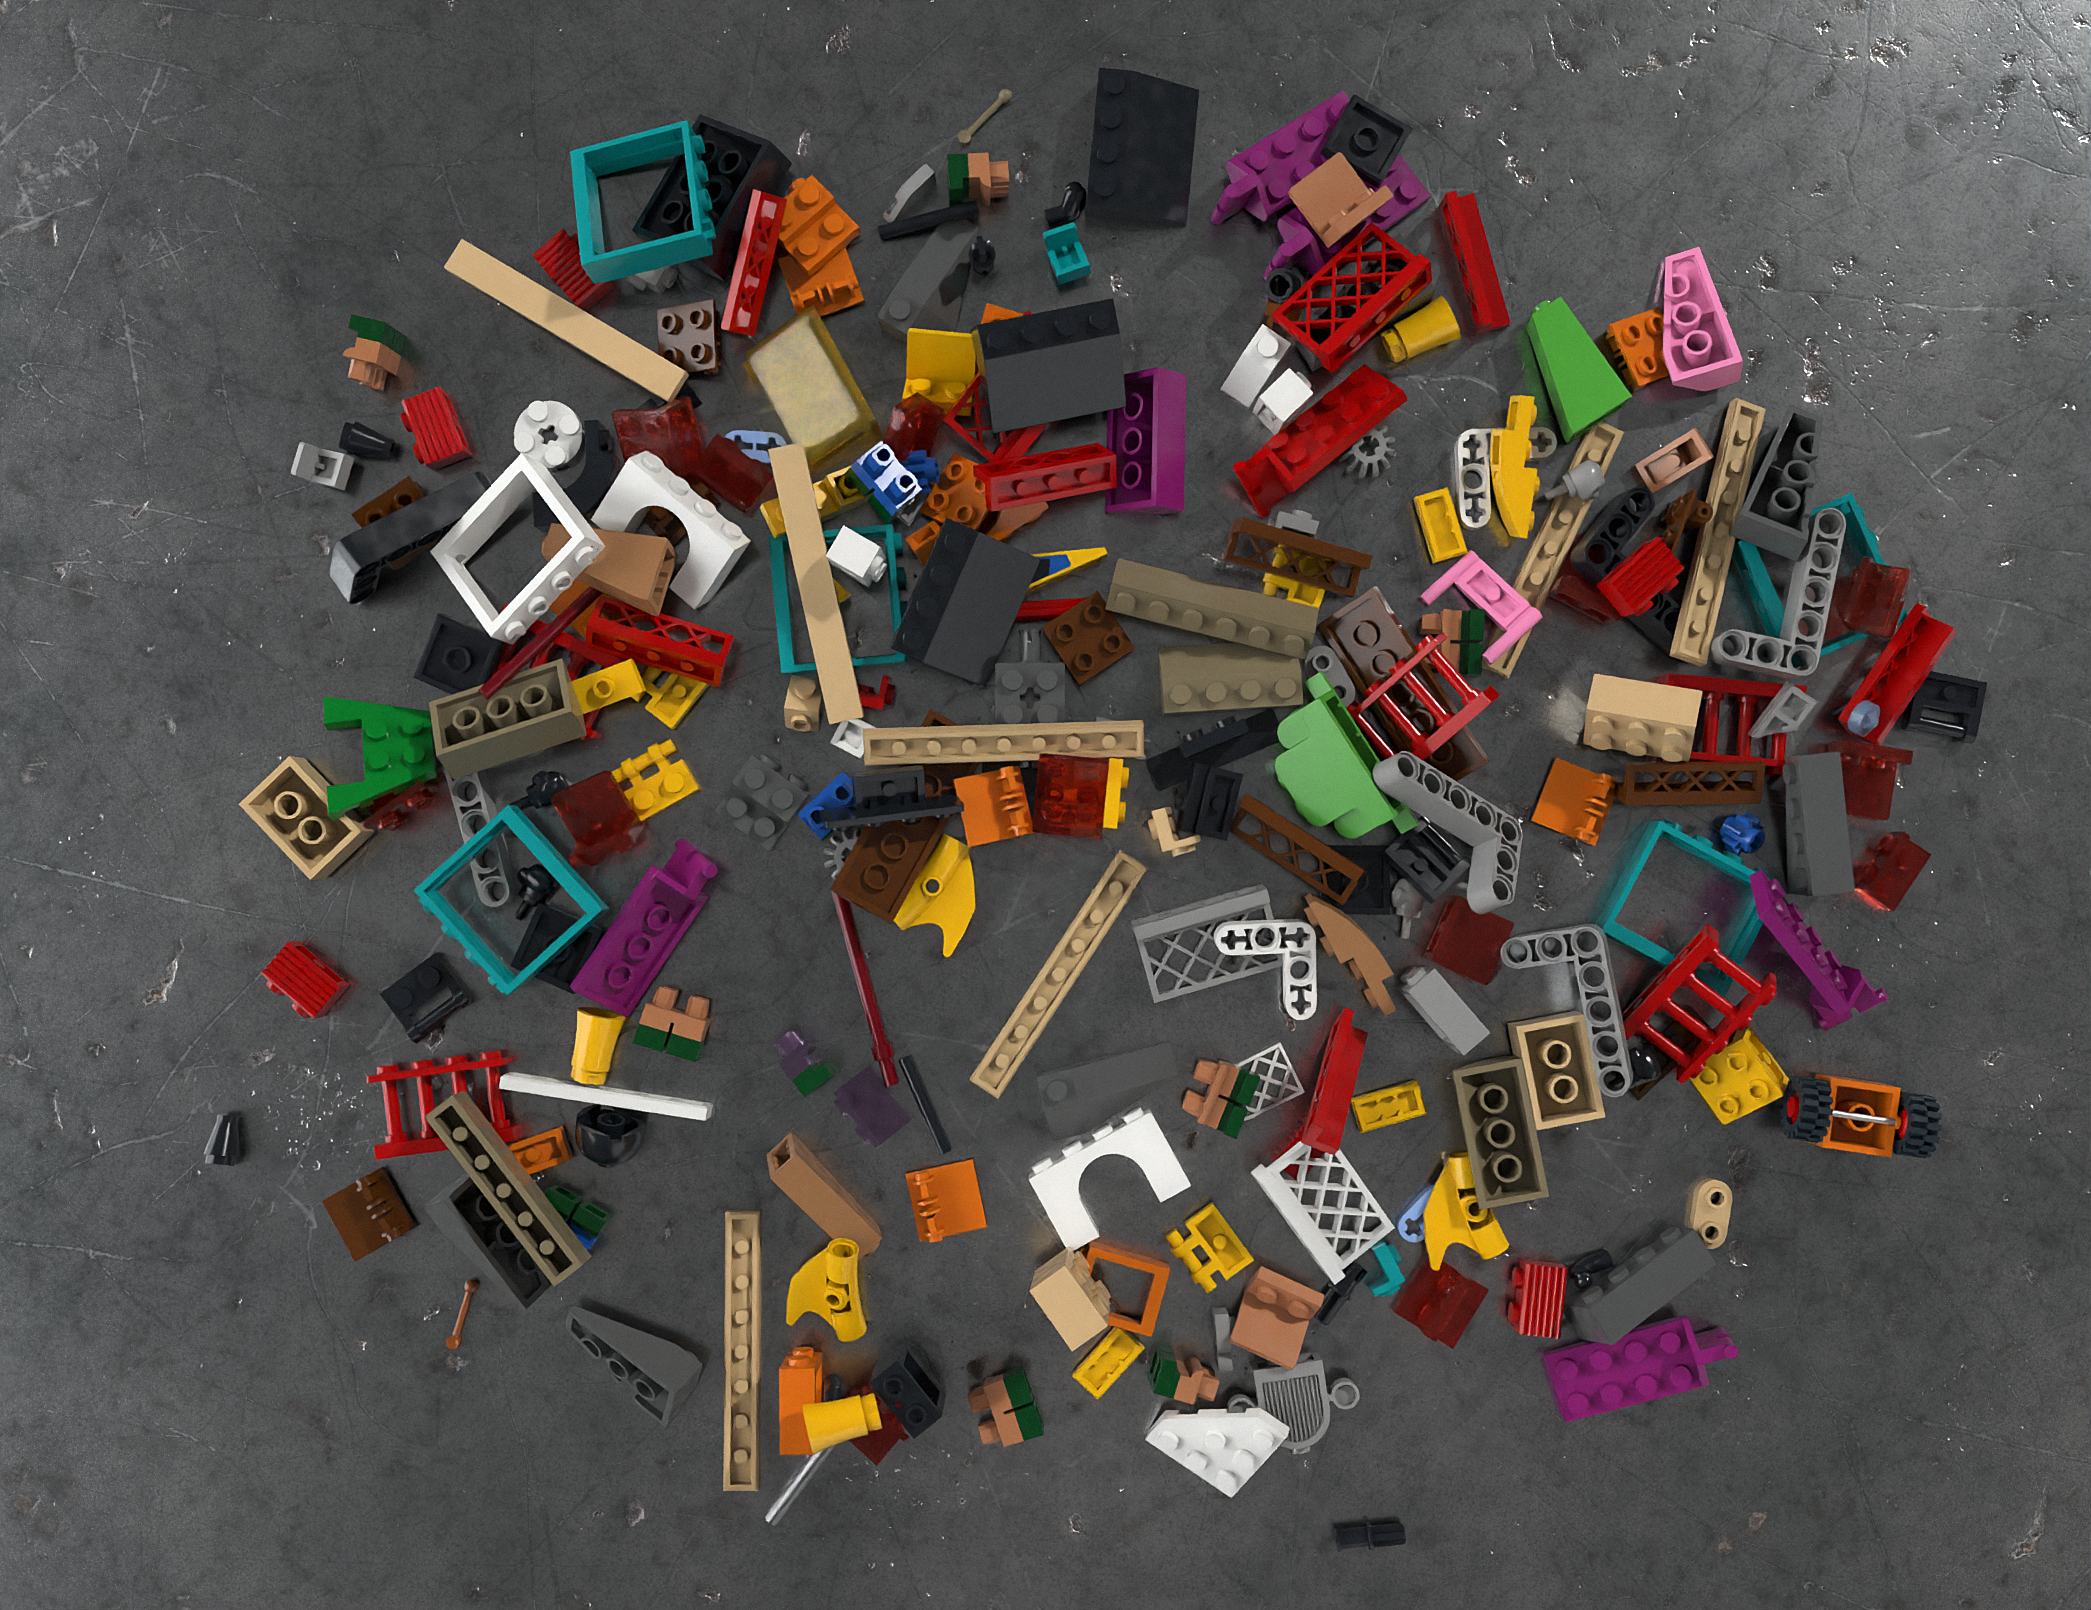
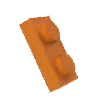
(542, 1150)

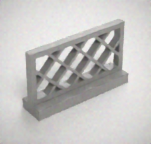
(1192, 917)

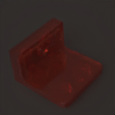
(597, 818)

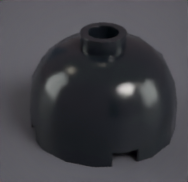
(609, 1135)

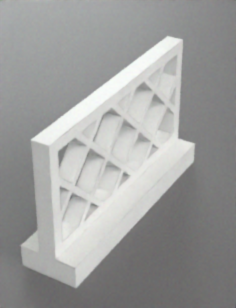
(1306, 1227)

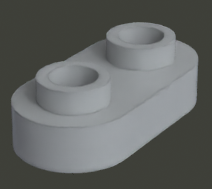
(1334, 671)

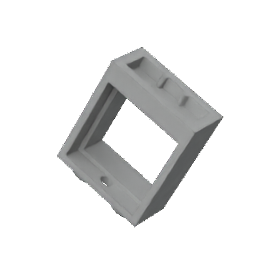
(1442, 1008)

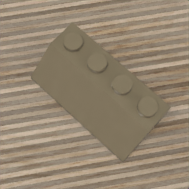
(1227, 679)
(523, 717)
(1500, 1132)

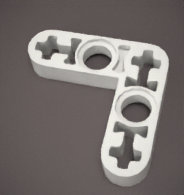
(1462, 454)
(1290, 952)

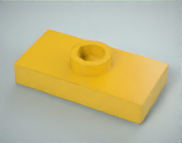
(1440, 525)
(608, 686)
(1388, 1106)
(1108, 1361)

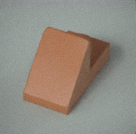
(1674, 460)

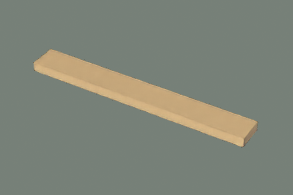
(566, 321)
(1554, 541)
(1714, 542)
(816, 583)
(1002, 742)
(1058, 974)
(742, 1350)

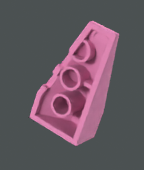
(1695, 329)

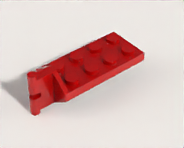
(1317, 437)

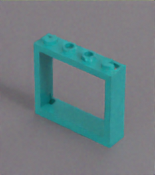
(626, 153)
(1763, 594)
(783, 599)
(1701, 849)
(458, 929)

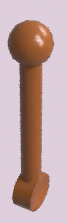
(455, 1340)

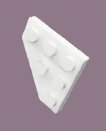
(1219, 1444)

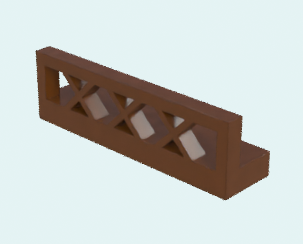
(1300, 544)
(1692, 791)
(1302, 838)

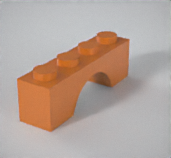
(995, 524)

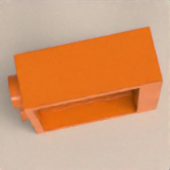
(1155, 1290)
(798, 1384)

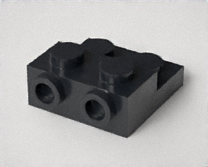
(543, 930)

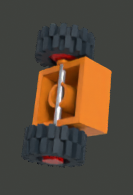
(1860, 1116)

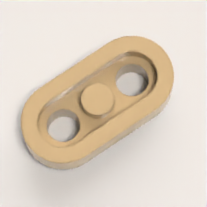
(1707, 1214)

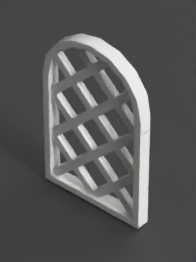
(1279, 1100)

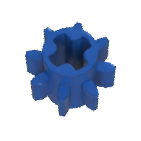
(923, 468)
(1742, 833)

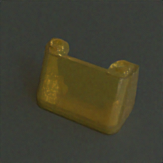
(813, 391)

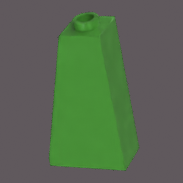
(1574, 370)

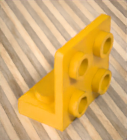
(939, 366)
(1741, 1077)

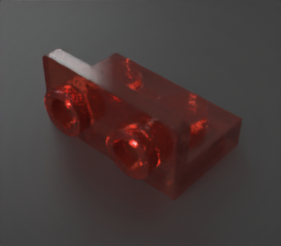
(913, 426)
(1892, 870)

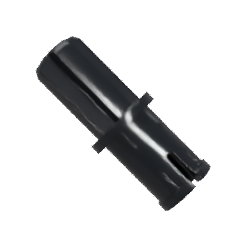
(982, 256)
(1340, 1293)
(1370, 1537)

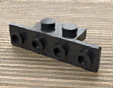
(1227, 743)
(890, 797)

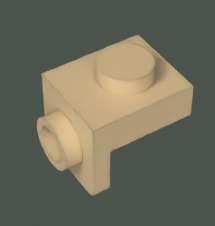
(803, 704)

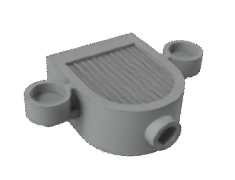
(1297, 1398)

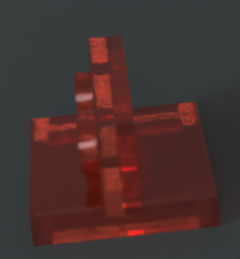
(1440, 1301)

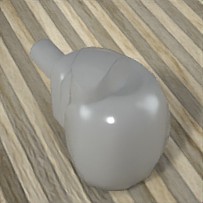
(1581, 481)
(1408, 904)

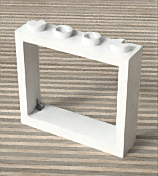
(486, 517)

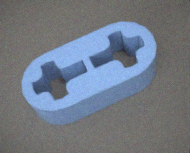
(757, 439)
(1413, 1211)

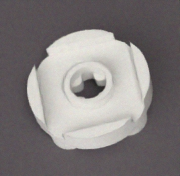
(541, 417)

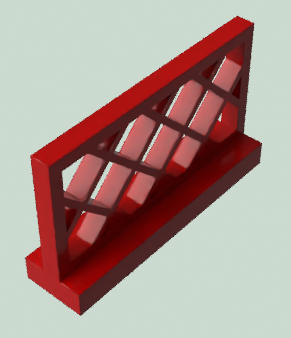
(1377, 307)
(1011, 445)

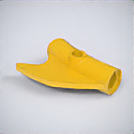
(952, 903)
(1452, 1221)
(830, 1289)

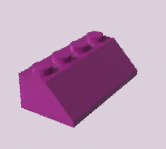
(1149, 444)

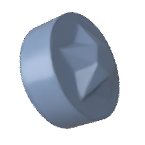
(1864, 718)

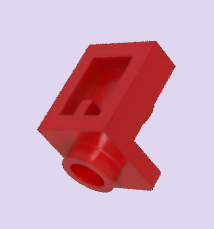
(877, 701)

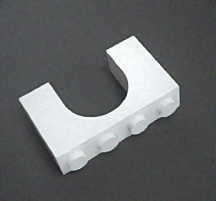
(712, 538)
(1136, 1138)

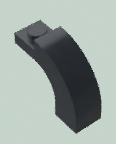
(592, 484)

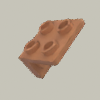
(1336, 199)
(1274, 1317)

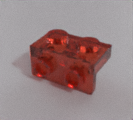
(731, 473)
(1875, 598)

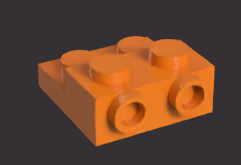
(814, 225)

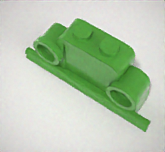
(1332, 768)

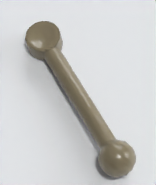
(965, 136)

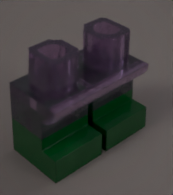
(801, 1063)

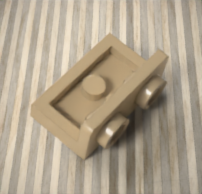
(1164, 828)

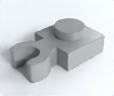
(1222, 1330)

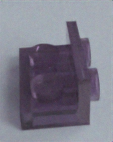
(871, 1107)

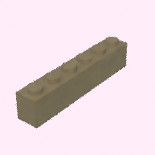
(1212, 609)
(508, 1187)

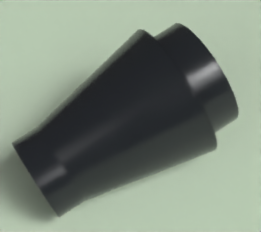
(1275, 284)
(365, 442)
(224, 1141)

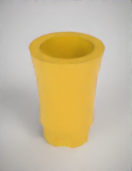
(1421, 331)
(594, 1044)
(840, 1420)

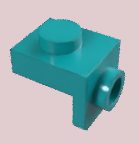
(1066, 253)
(1388, 1260)

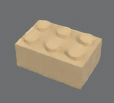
(1641, 718)
(294, 814)
(1558, 1068)
(1071, 1297)

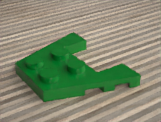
(395, 751)

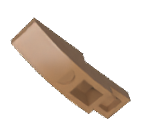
(1349, 941)

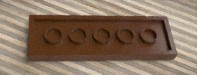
(1369, 644)
(892, 855)

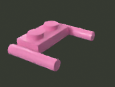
(1490, 593)

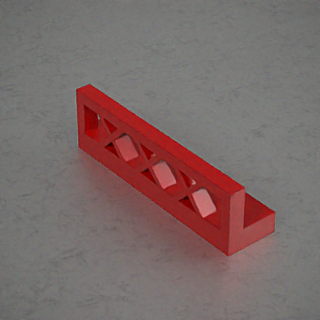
(753, 263)
(1474, 263)
(1047, 476)
(655, 646)
(1901, 670)
(1335, 1085)

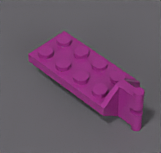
(1277, 163)
(1308, 251)
(646, 931)
(1835, 986)
(1637, 1368)

